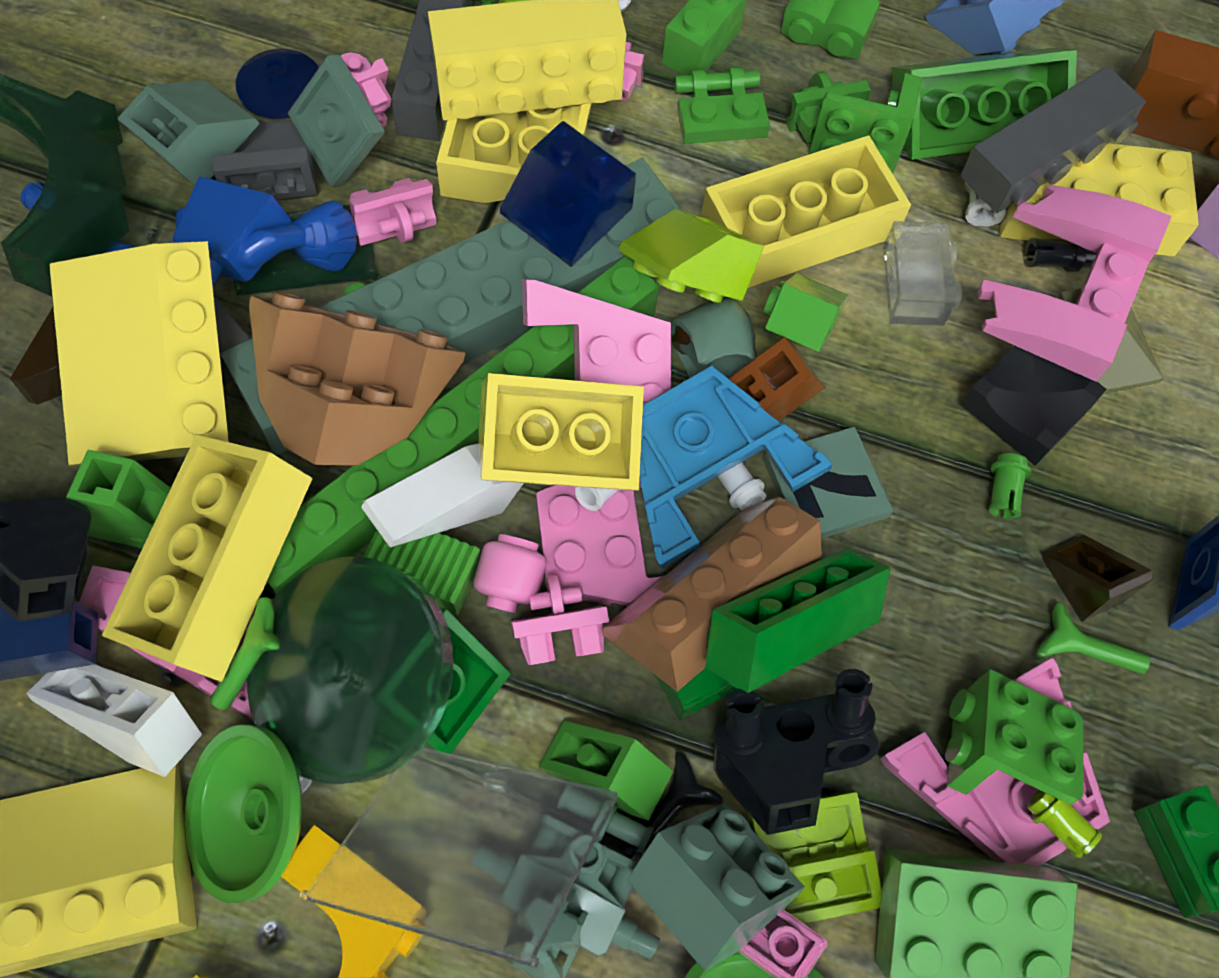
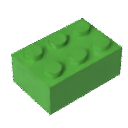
(973, 918)

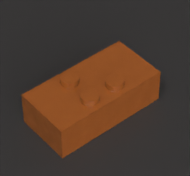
(1180, 92)

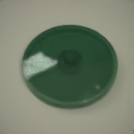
(355, 670)

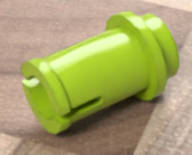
(1064, 823)

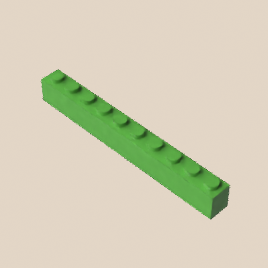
(333, 519)

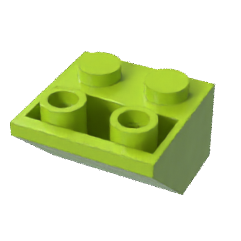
(696, 254)

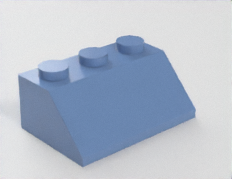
(988, 24)

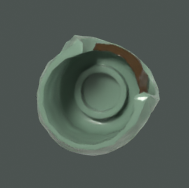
(715, 337)

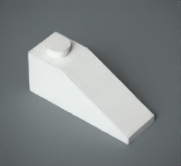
(438, 499)
(121, 714)

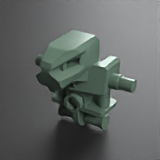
(595, 906)

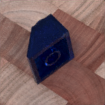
(569, 193)

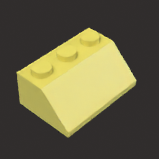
(560, 432)

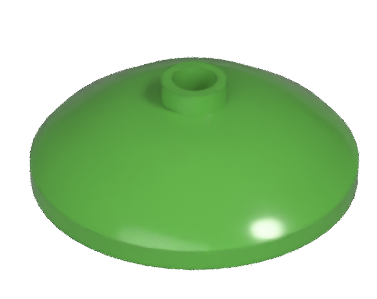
(242, 813)

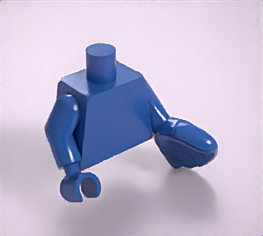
(251, 228)

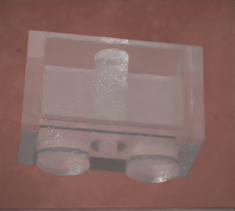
(920, 273)

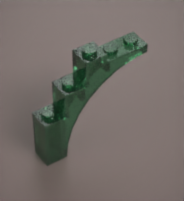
(81, 199)

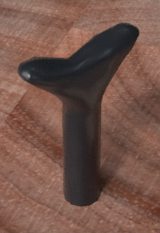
(682, 794)

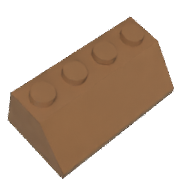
(672, 619)

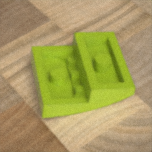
(829, 861)

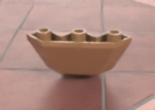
(341, 381)

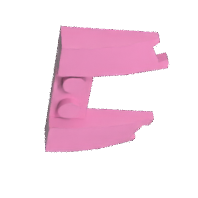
(1090, 331)

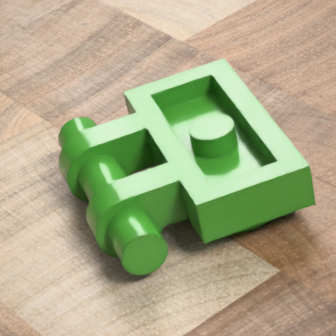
(722, 116)

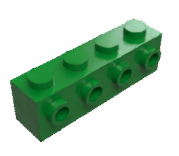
(795, 618)

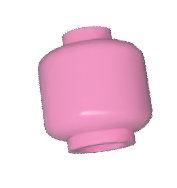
(509, 572)

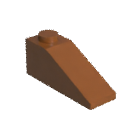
(779, 379)

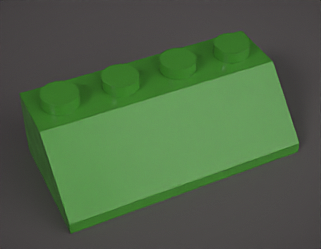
(978, 96)

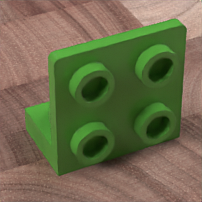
(851, 118)

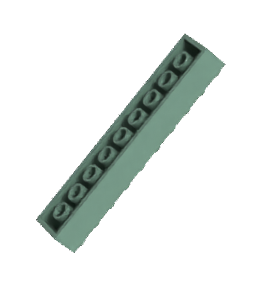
(470, 289)

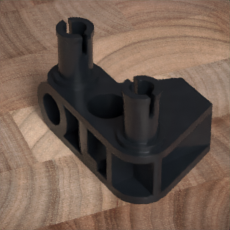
(42, 556)
(780, 752)

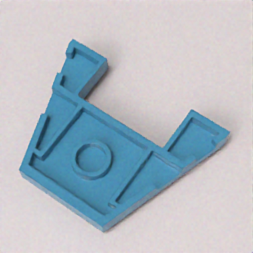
(700, 434)

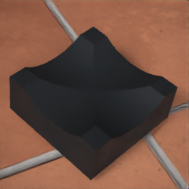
(1031, 401)

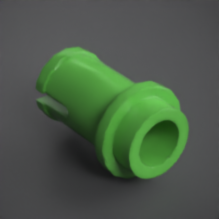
(1008, 485)

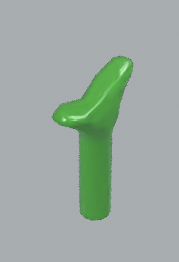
(1068, 638)
(257, 640)

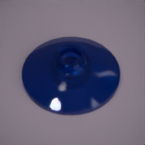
(273, 81)

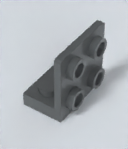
(270, 162)

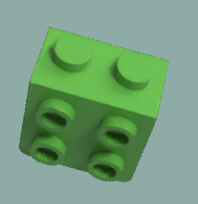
(1017, 732)

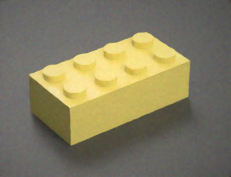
(527, 56)
(1133, 173)
(811, 207)
(208, 556)

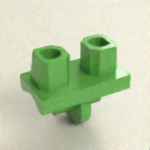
(808, 102)

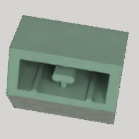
(188, 125)
(714, 883)

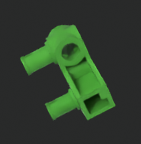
(120, 497)

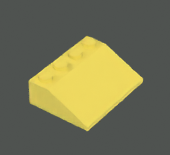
(486, 152)
(138, 351)
(92, 868)

